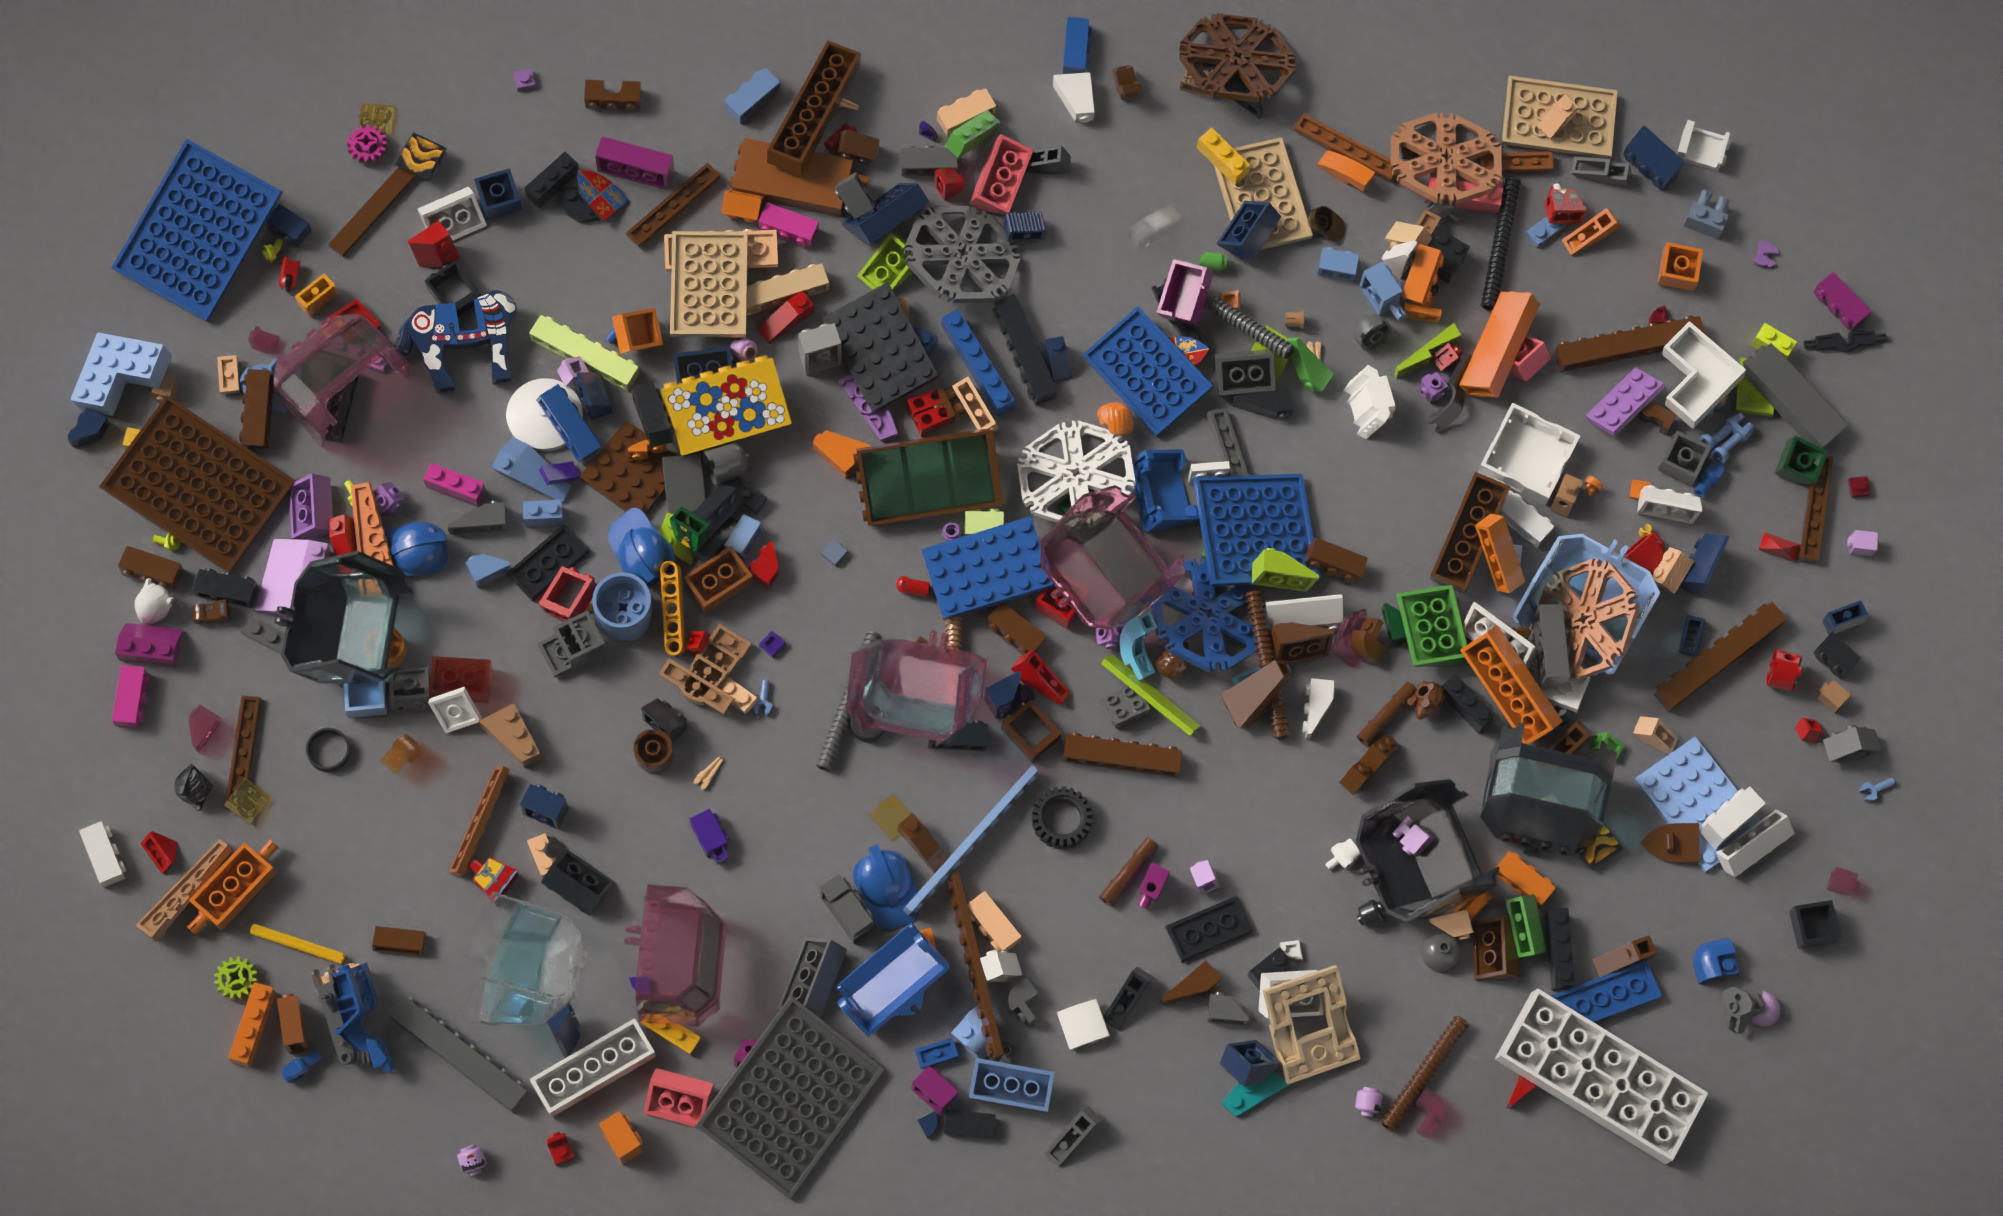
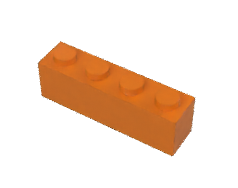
(1500, 553)
(252, 1025)

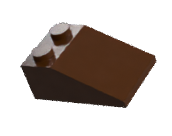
(1300, 642)

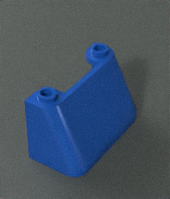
(1161, 491)

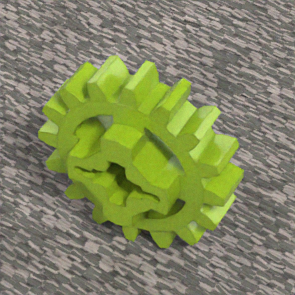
(240, 970)

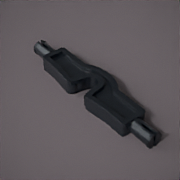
(1835, 341)

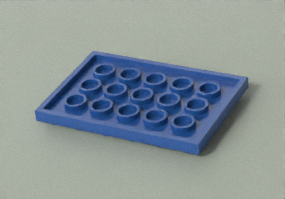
(1147, 371)
(986, 568)

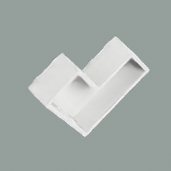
(1708, 371)

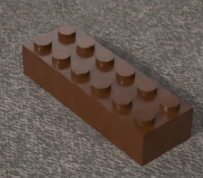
(1462, 546)

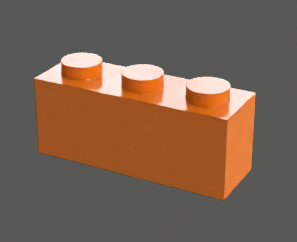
(1422, 275)
(1524, 878)

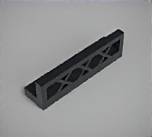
(343, 413)

